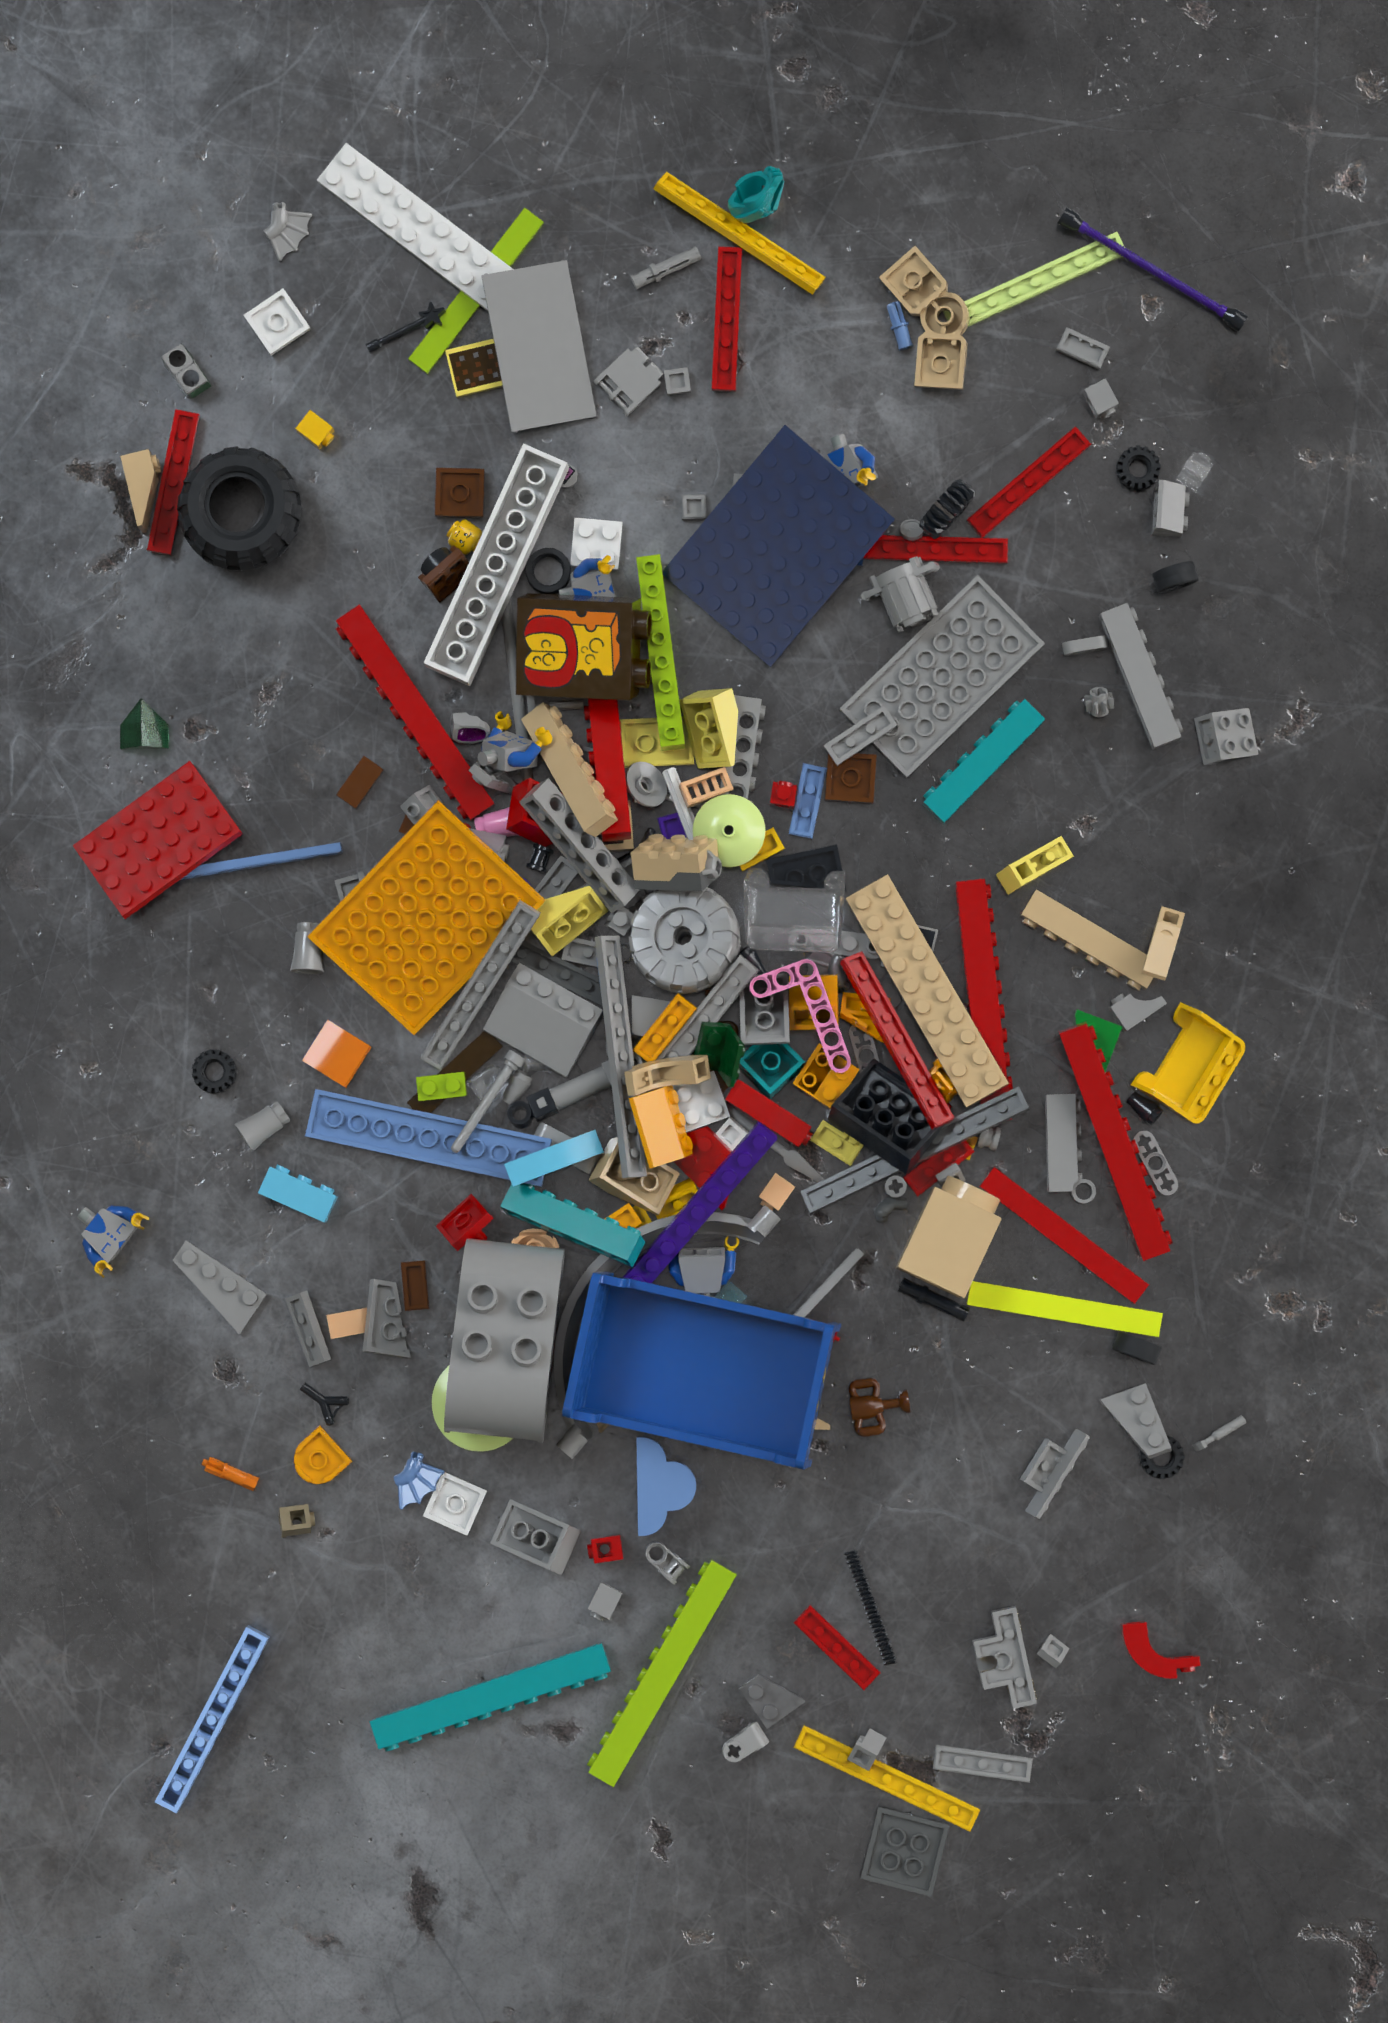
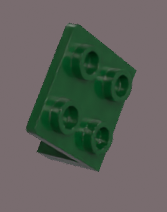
(723, 1049)

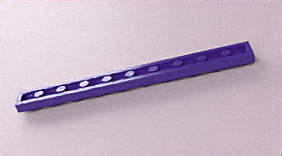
(702, 1204)

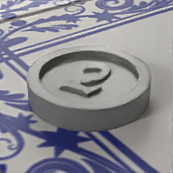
(910, 529)

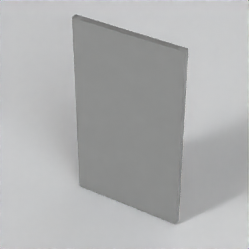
(539, 345)

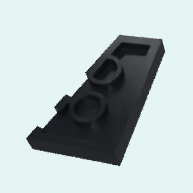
(805, 867)

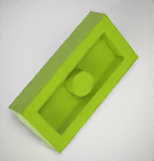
(441, 1086)

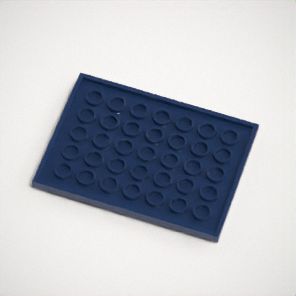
(778, 545)

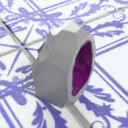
(468, 728)

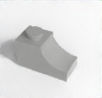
(1131, 1011)

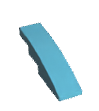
(554, 1158)

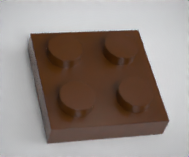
(459, 492)
(851, 779)

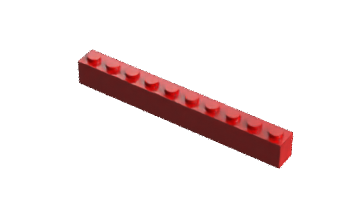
(414, 712)
(980, 971)
(1114, 1140)

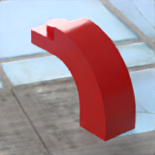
(1140, 1650)

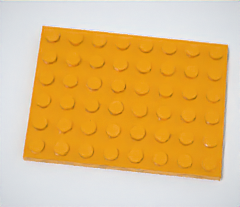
(423, 917)

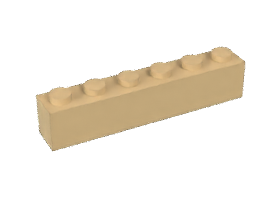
(571, 771)
(1087, 938)

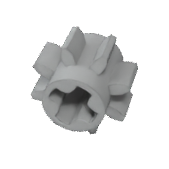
(1099, 701)

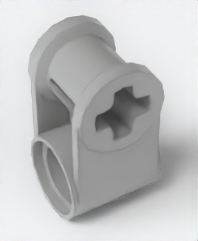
(667, 1562)
(748, 1739)

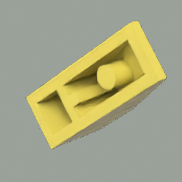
(1034, 865)

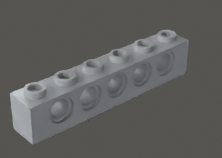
(750, 708)
(581, 849)

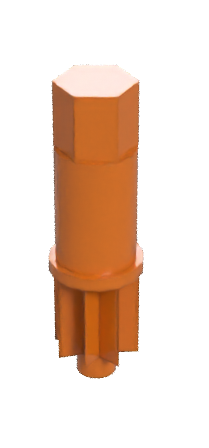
(230, 1473)

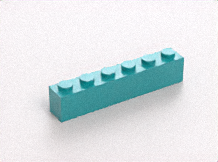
(988, 756)
(573, 1224)

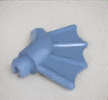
(416, 1480)

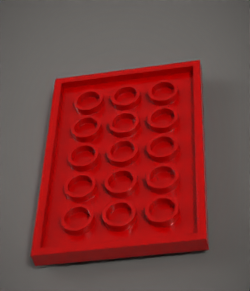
(157, 839)

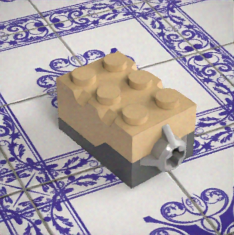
(676, 863)

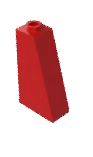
(769, 1114)

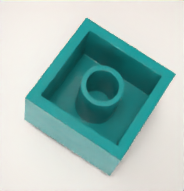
(771, 1066)

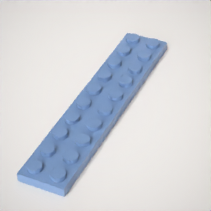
(418, 1135)

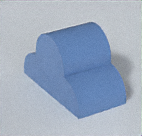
(661, 1485)

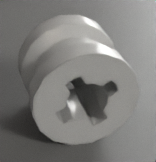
(989, 1138)

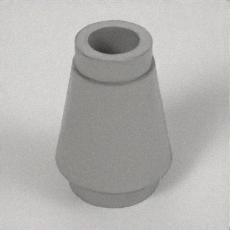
(517, 1085)

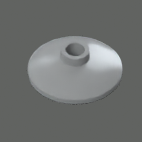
(646, 784)

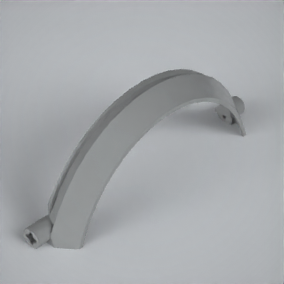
(718, 1223)

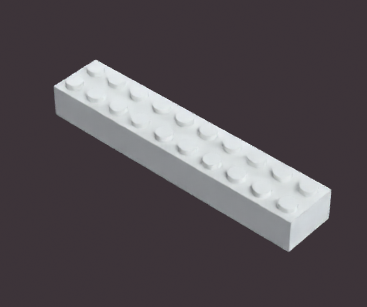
(496, 564)

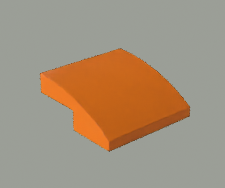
(336, 1053)

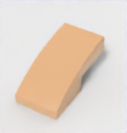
(347, 1323)

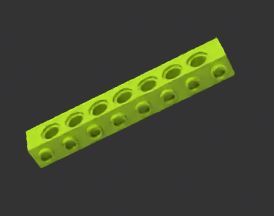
(661, 654)

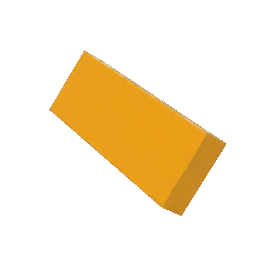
(664, 1028)

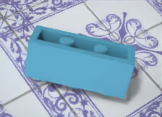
(298, 1193)

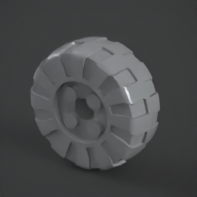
(663, 923)

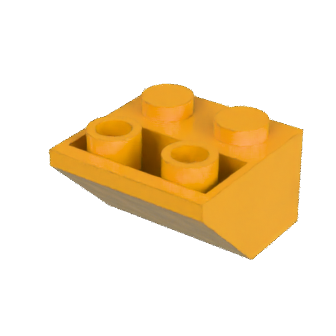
(798, 1009)
(821, 1081)

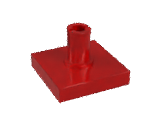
(465, 1222)

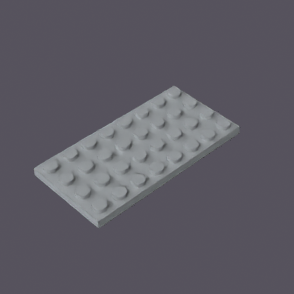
(945, 674)

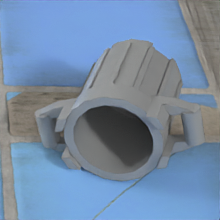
(905, 593)

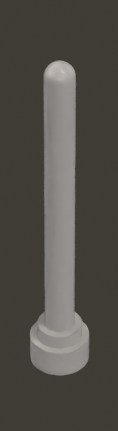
(511, 1063)

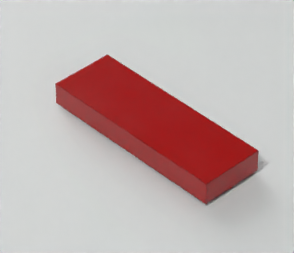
(924, 1174)

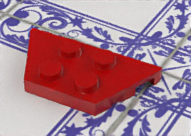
(707, 1156)

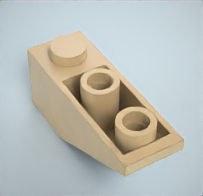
(1163, 943)

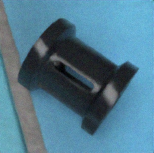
(539, 858)

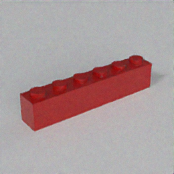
(609, 762)

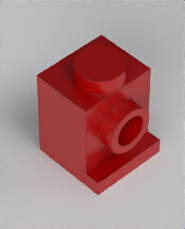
(783, 794)
(614, 1554)

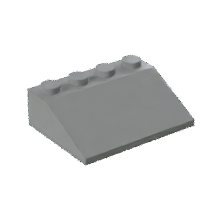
(543, 1020)

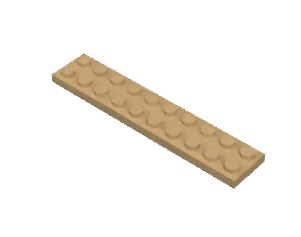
(927, 991)

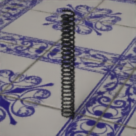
(861, 1578)

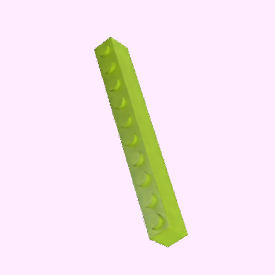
(662, 1672)

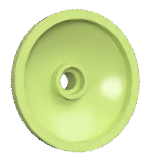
(743, 817)

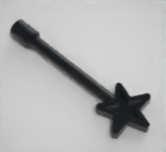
(427, 317)

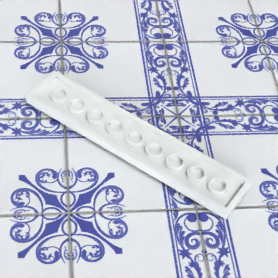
(411, 222)

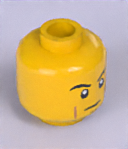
(464, 536)

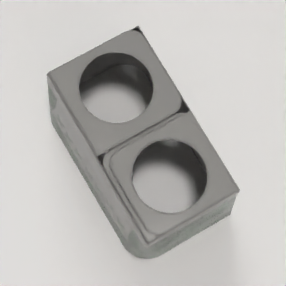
(189, 392)

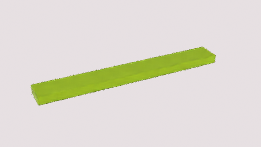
(463, 307)

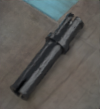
(938, 1301)

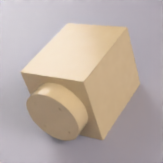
(951, 1236)

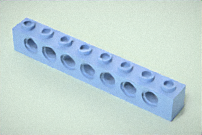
(212, 1719)

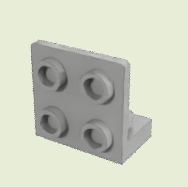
(1226, 735)

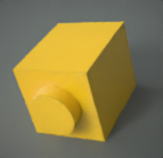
(315, 430)

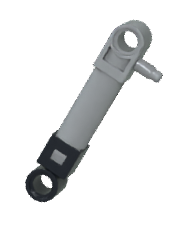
(548, 1101)

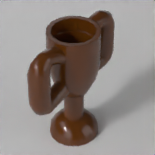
(872, 1406)

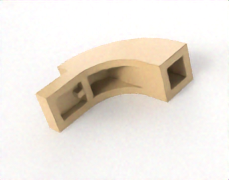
(667, 1072)

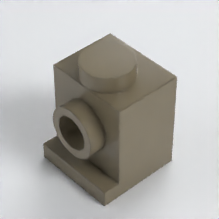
(291, 1513)

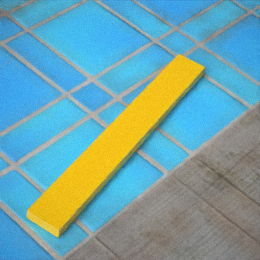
(739, 233)
(888, 1779)

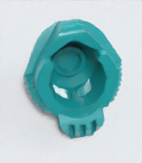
(751, 201)

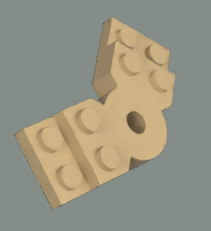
(926, 294)

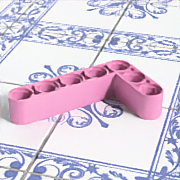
(813, 1005)

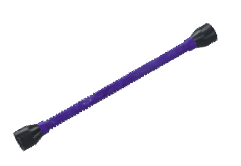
(1072, 221)

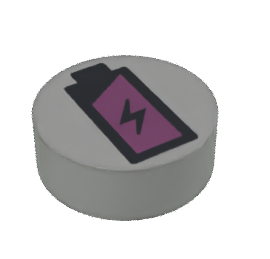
(571, 478)

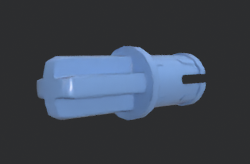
(899, 325)

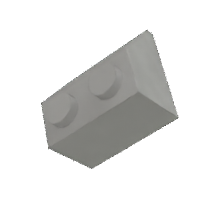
(1169, 509)

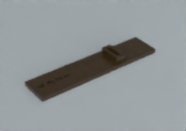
(468, 1061)

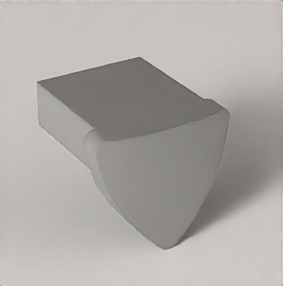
(346, 884)

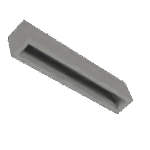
(1140, 676)

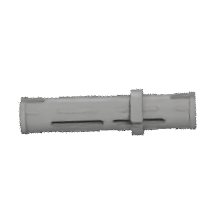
(668, 266)

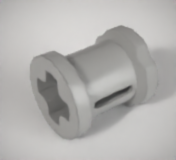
(891, 1192)

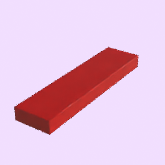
(836, 1647)

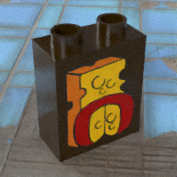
(581, 646)

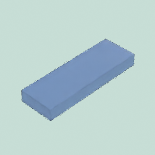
(807, 801)

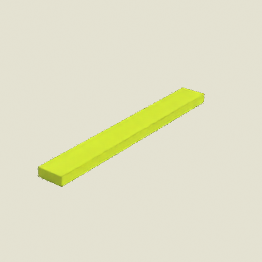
(1064, 1309)

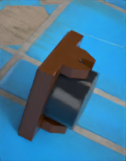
(443, 571)

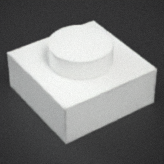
(731, 1133)

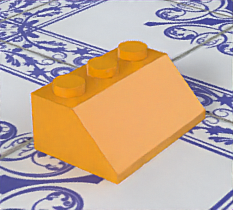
(661, 1126)

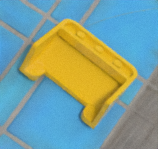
(1194, 1065)

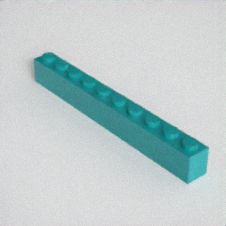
(490, 1696)

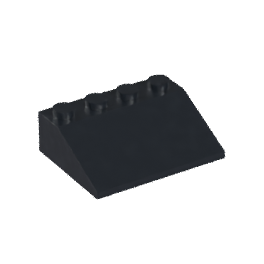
(884, 1117)

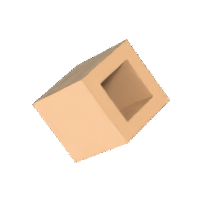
(776, 1192)

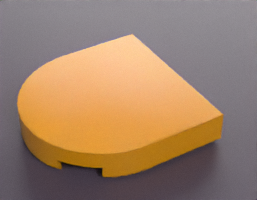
(319, 1458)

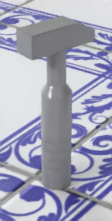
(561, 705)
(1220, 1433)

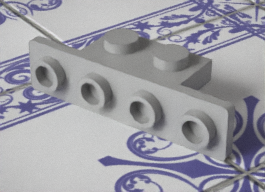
(1050, 1468)

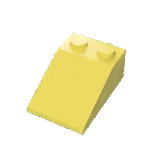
(711, 726)
(566, 918)

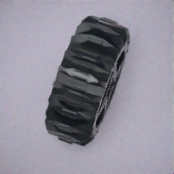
(947, 509)

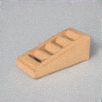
(683, 786)

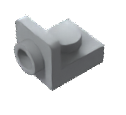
(420, 803)

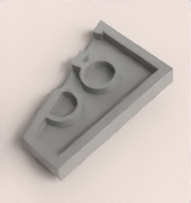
(383, 1324)

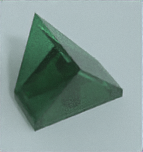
(143, 729)

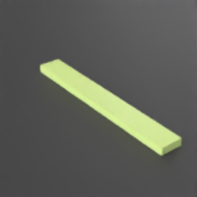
(1039, 280)

